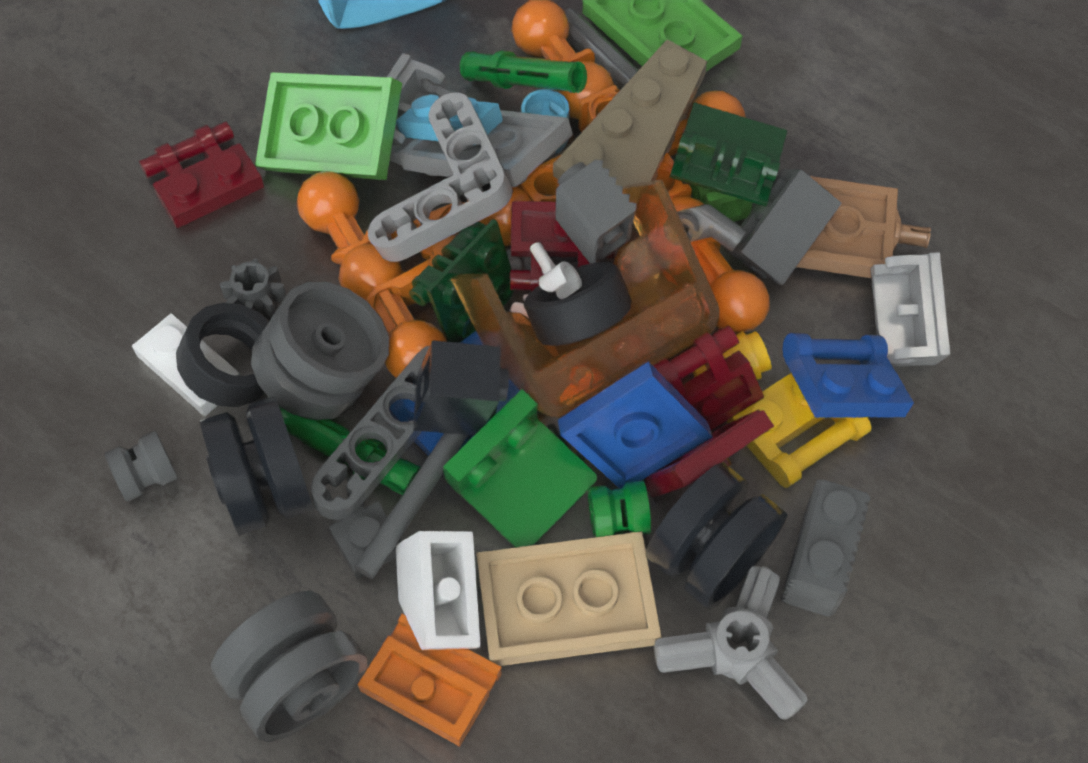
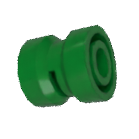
(606, 509)

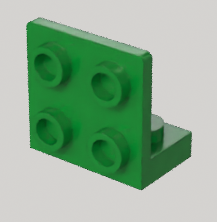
(519, 473)

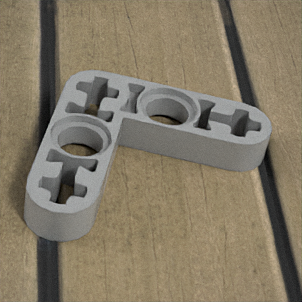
(467, 180)

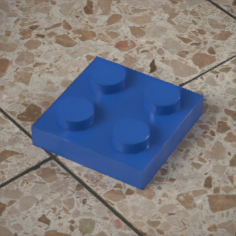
(634, 426)

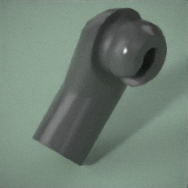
(707, 222)

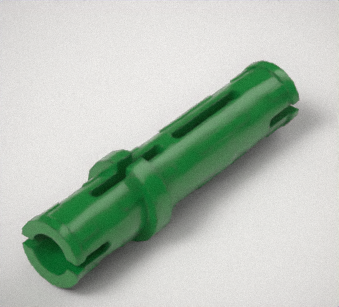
(561, 74)
(326, 437)

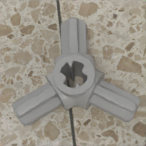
(741, 623)

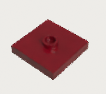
(723, 444)

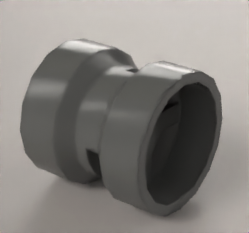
(140, 466)

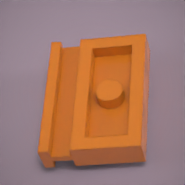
(431, 687)

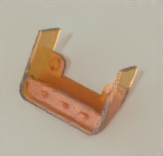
(666, 313)

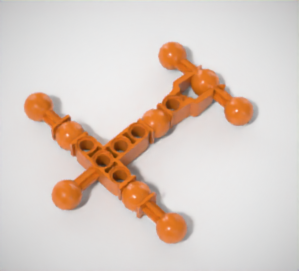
(540, 29)

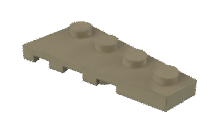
(641, 119)

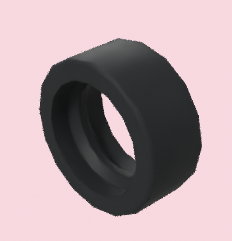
(586, 312)
(204, 377)

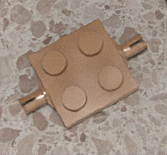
(860, 230)

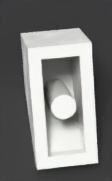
(439, 589)

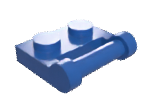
(846, 388)

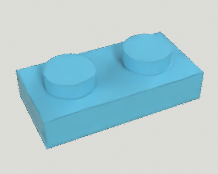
(416, 122)

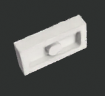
(159, 350)

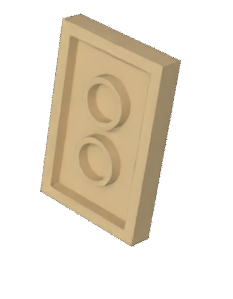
(567, 599)

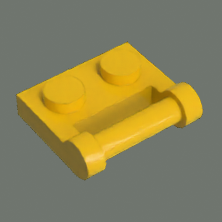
(791, 417)

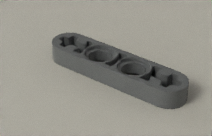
(377, 425)

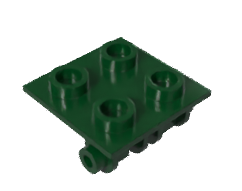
(729, 154)
(473, 251)

